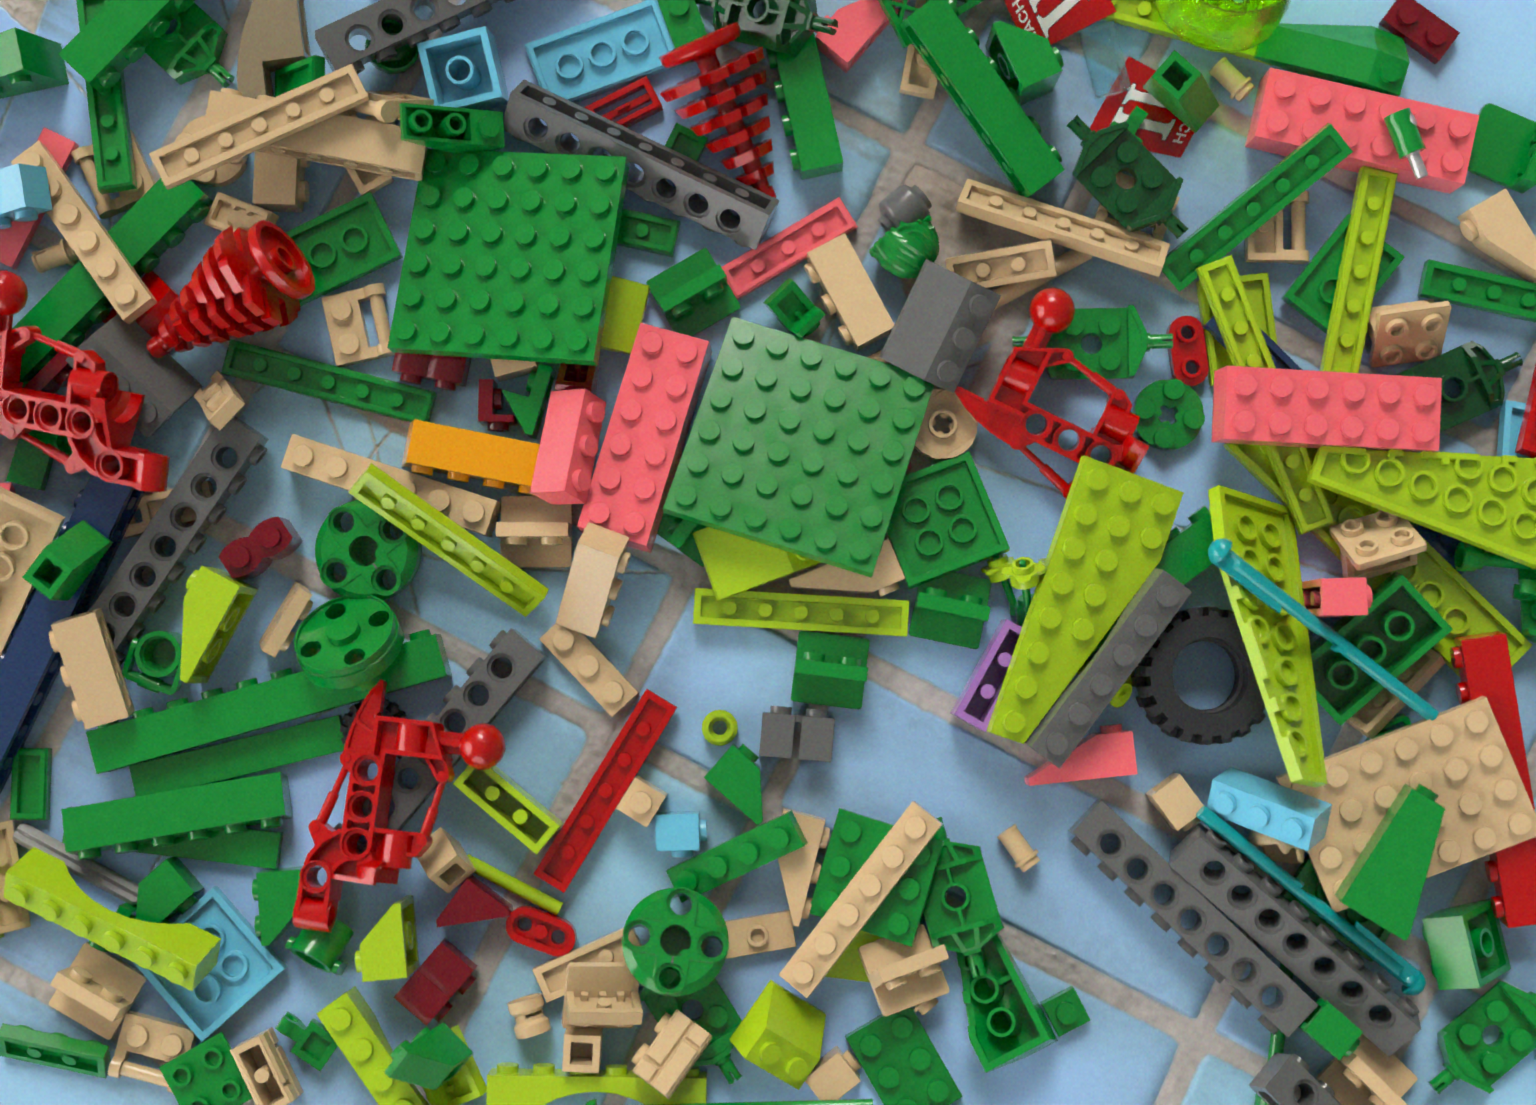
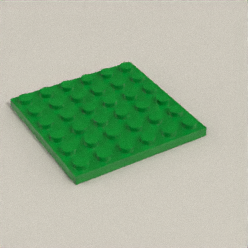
(510, 256)
(800, 447)

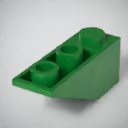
(452, 128)

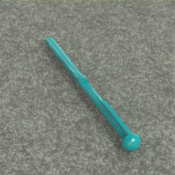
(1273, 596)
(1412, 979)

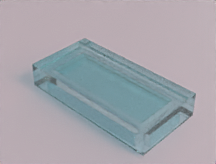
(1104, 59)

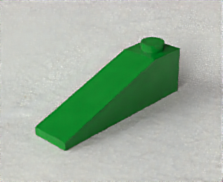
(1339, 54)
(1002, 1009)

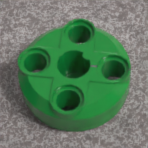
(365, 552)
(348, 642)
(675, 942)

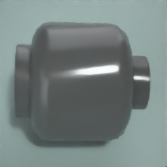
(903, 205)

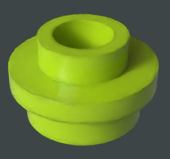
(711, 736)

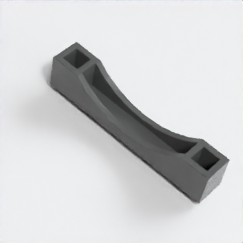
(1111, 666)

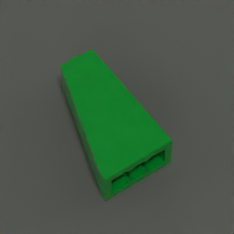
(1395, 862)

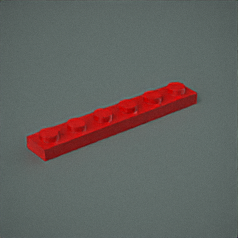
(605, 790)

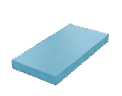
(602, 52)

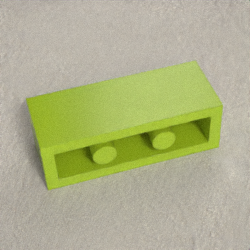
(509, 806)

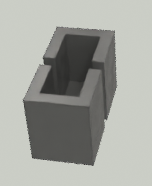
(815, 734)

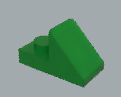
(532, 408)

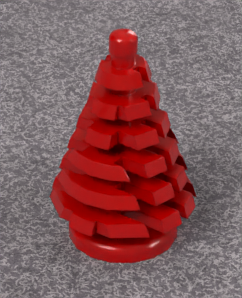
(722, 96)
(243, 288)

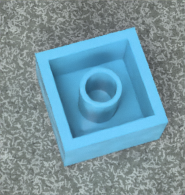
(464, 70)

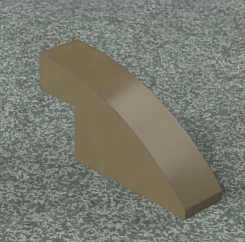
(270, 40)

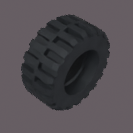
(1160, 698)

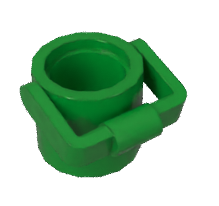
(157, 657)
(322, 948)

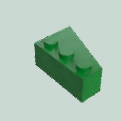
(29, 63)

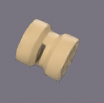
(529, 1016)

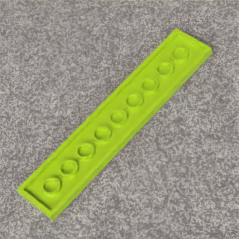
(1431, 576)

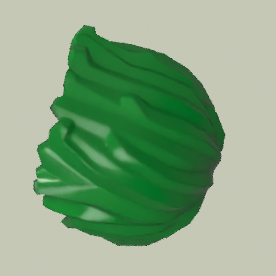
(907, 247)

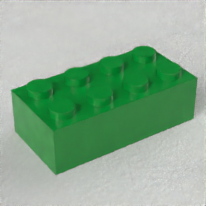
(1393, 634)

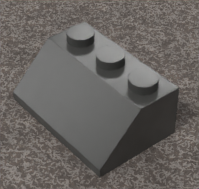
(939, 326)
(161, 380)

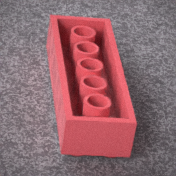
(1296, 106)
(1326, 409)
(646, 434)

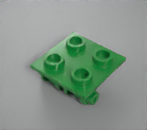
(206, 1075)

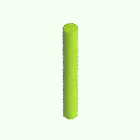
(516, 886)

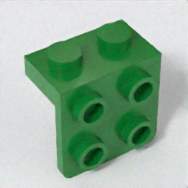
(1504, 149)

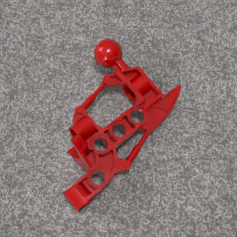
(89, 394)
(1008, 405)
(380, 741)

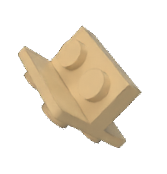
(1407, 332)
(535, 532)
(1376, 544)
(904, 974)
(96, 990)
(601, 996)
(1368, 1077)

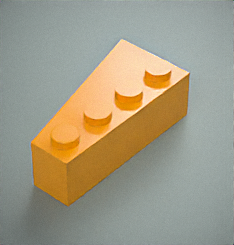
(470, 455)

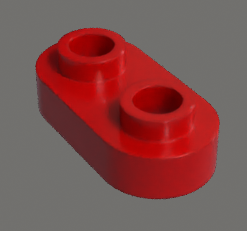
(1188, 350)
(540, 934)

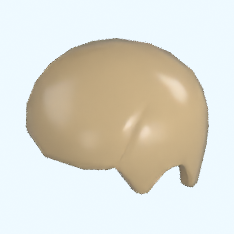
(1277, 849)

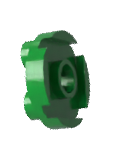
(1188, 415)

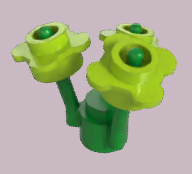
(1023, 576)

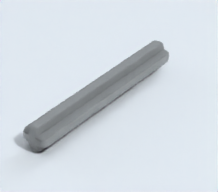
(86, 869)

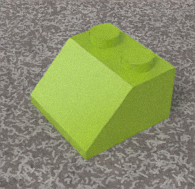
(391, 946)
(781, 1035)

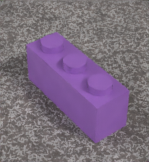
(983, 687)

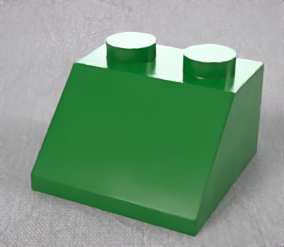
(1024, 60)
(1465, 945)

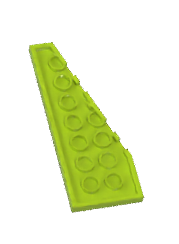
(1456, 494)
(1094, 567)
(1274, 641)

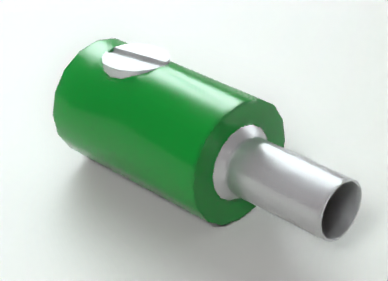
(1407, 139)

